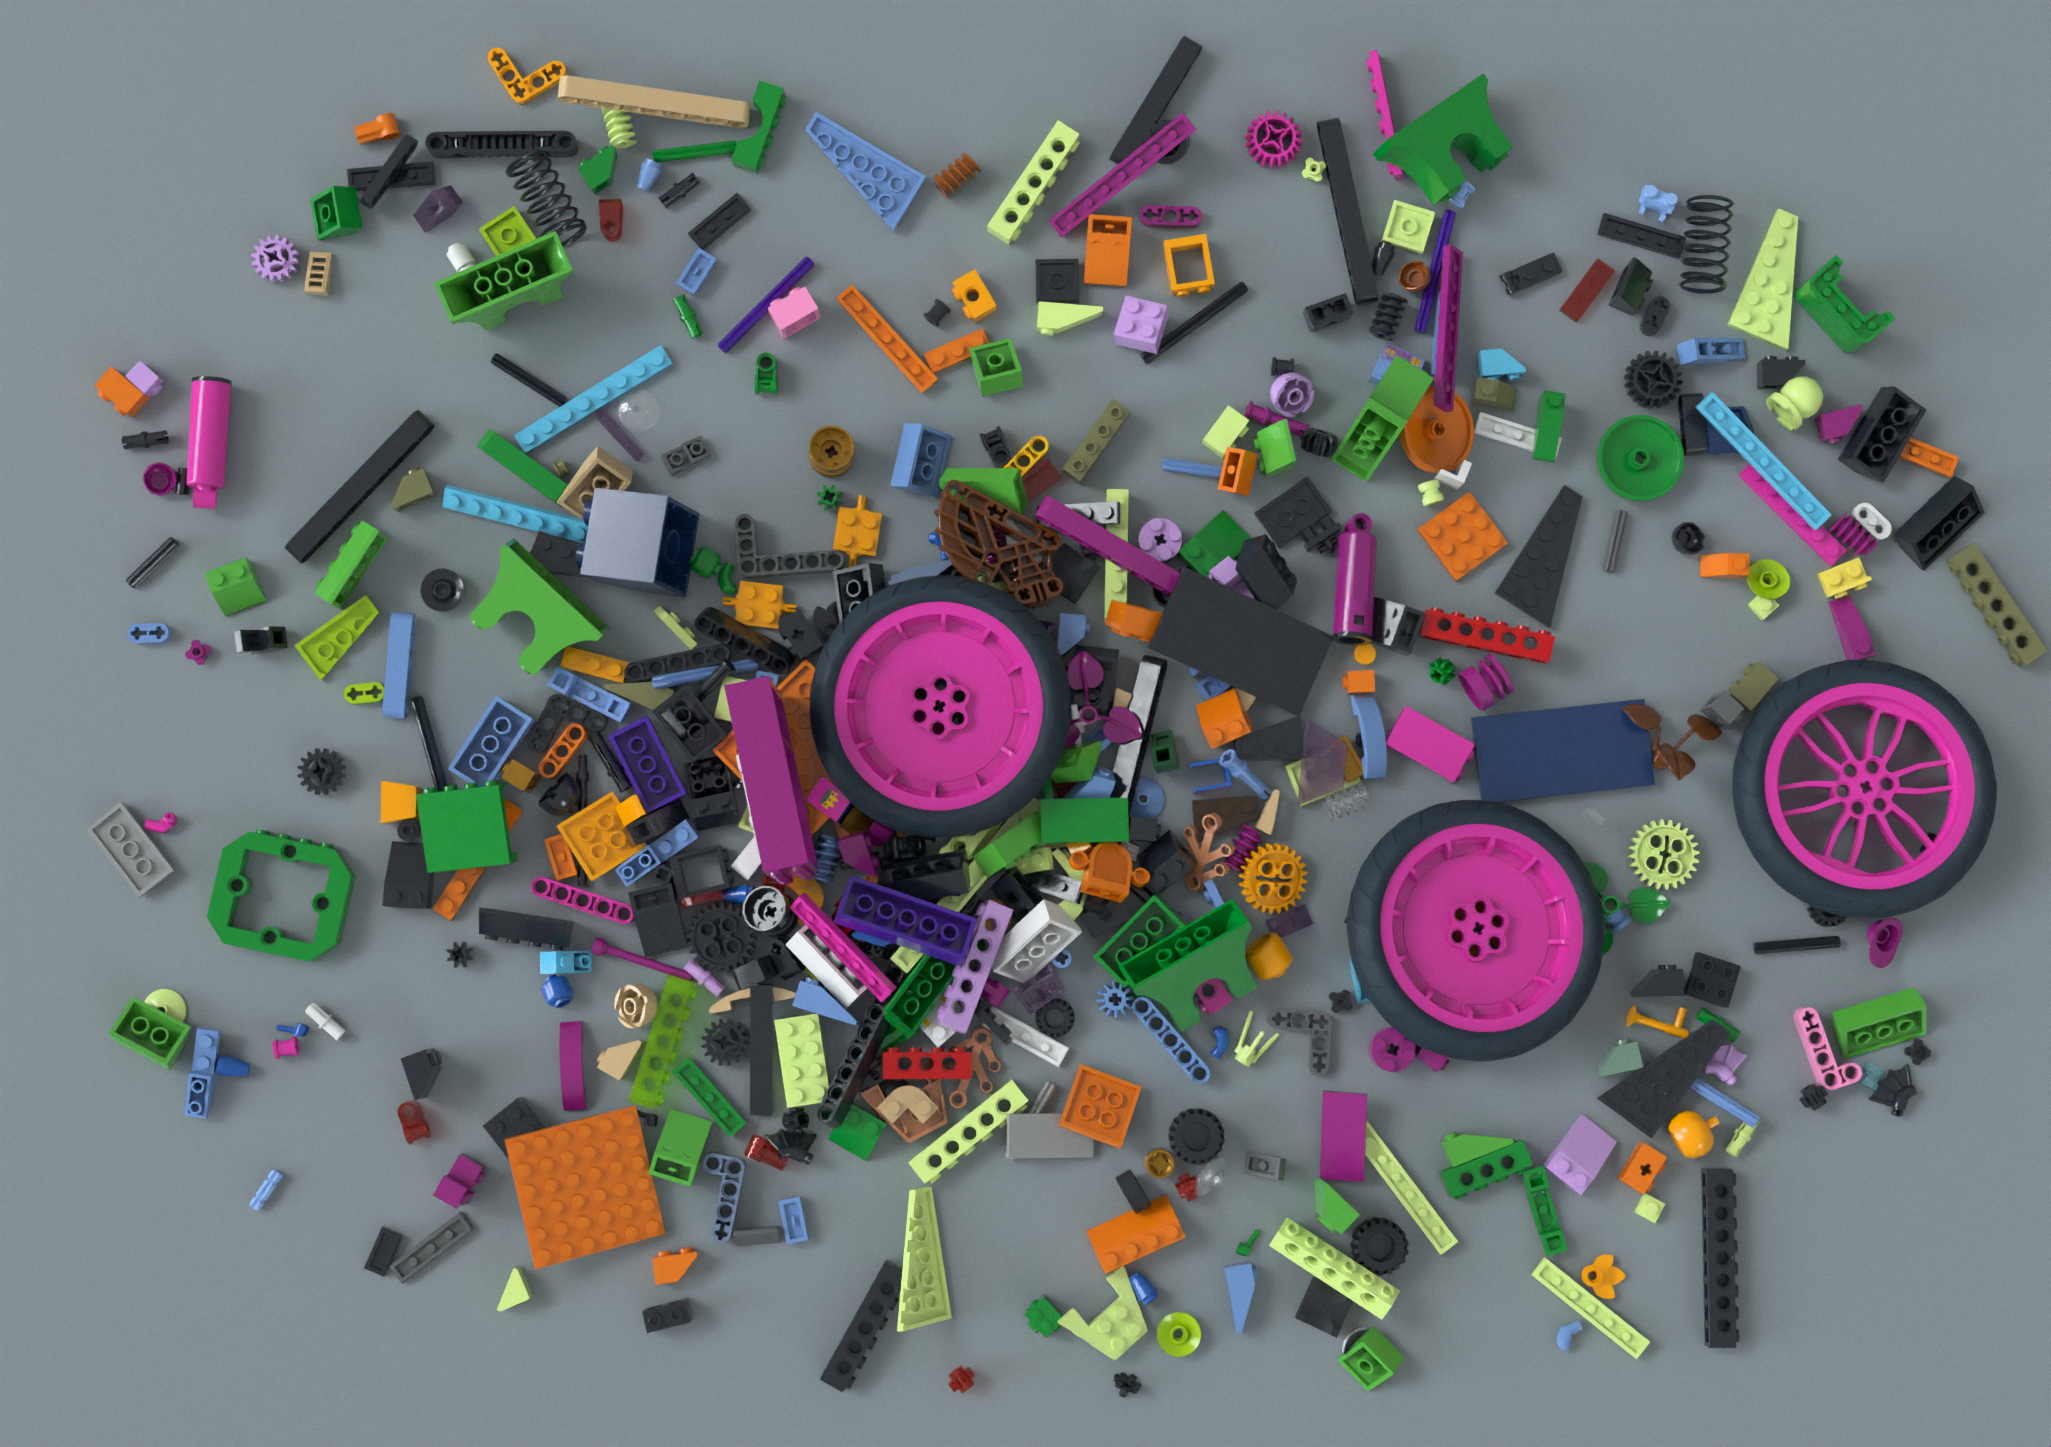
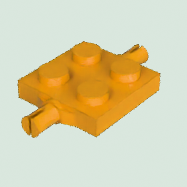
(857, 531)
(759, 604)

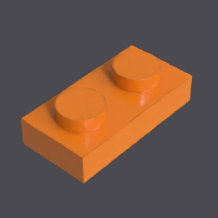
(560, 857)

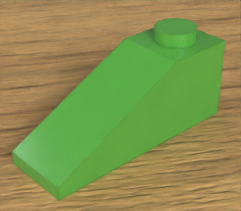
(1466, 1147)

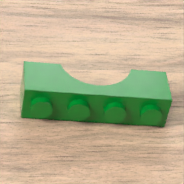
(750, 152)

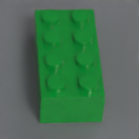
(1148, 926)

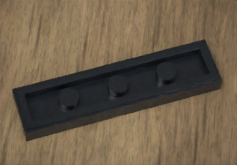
(410, 175)
(1641, 235)

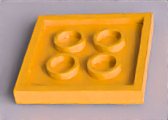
(598, 837)

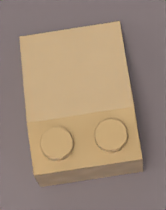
(597, 471)

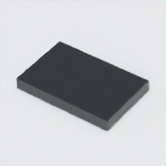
(1293, 512)

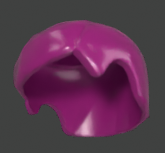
(159, 479)

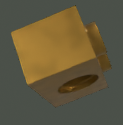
(520, 776)

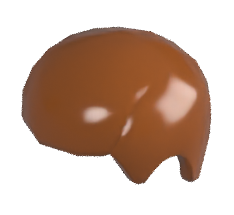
(1414, 276)

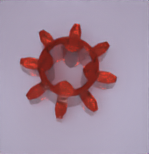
(1186, 1187)
(961, 1379)

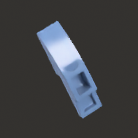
(657, 853)
(203, 1074)

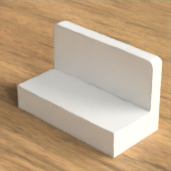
(1454, 480)

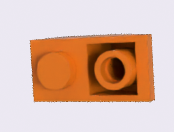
(672, 1267)

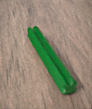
(694, 151)

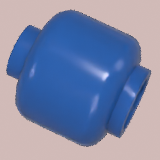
(557, 991)

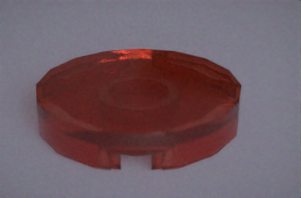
(701, 899)

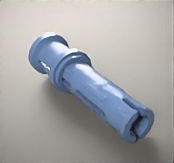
(1240, 769)

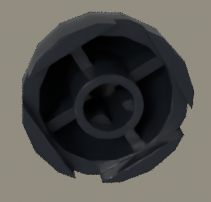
(561, 797)

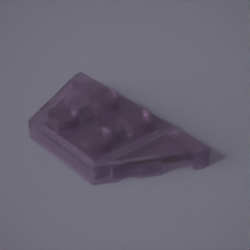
(1321, 764)

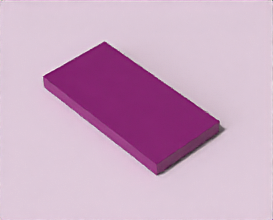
(1343, 1136)

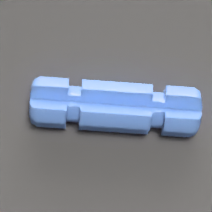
(266, 1189)

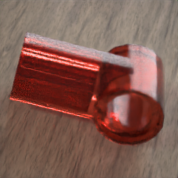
(761, 1150)

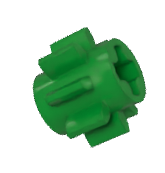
(832, 492)
(1442, 671)

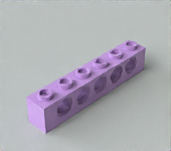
(946, 1015)

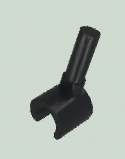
(650, 1119)

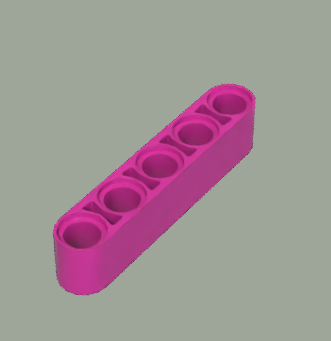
(573, 897)

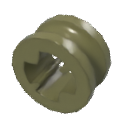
(560, 468)

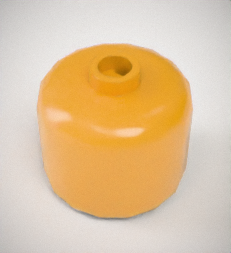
(1268, 956)

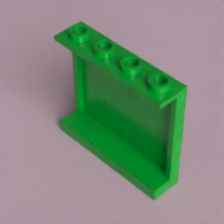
(464, 827)

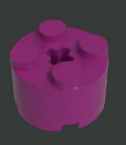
(1386, 1061)

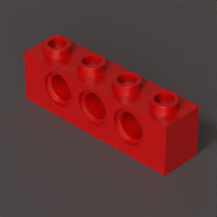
(961, 1068)

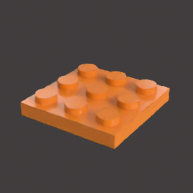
(1462, 536)
(1100, 1106)

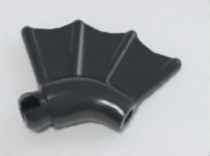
(1895, 1090)
(792, 1145)

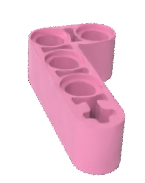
(1822, 1046)

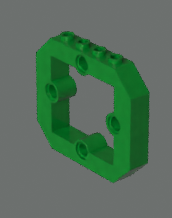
(226, 897)

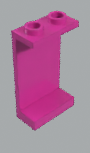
(1430, 744)

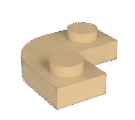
(907, 1098)

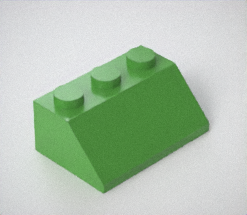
(150, 1033)

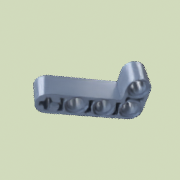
(725, 1198)

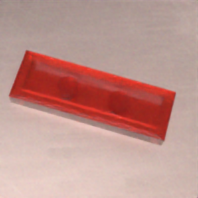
(1586, 290)

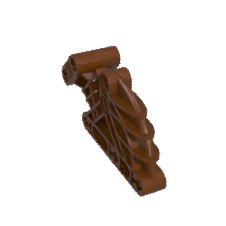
(1031, 584)

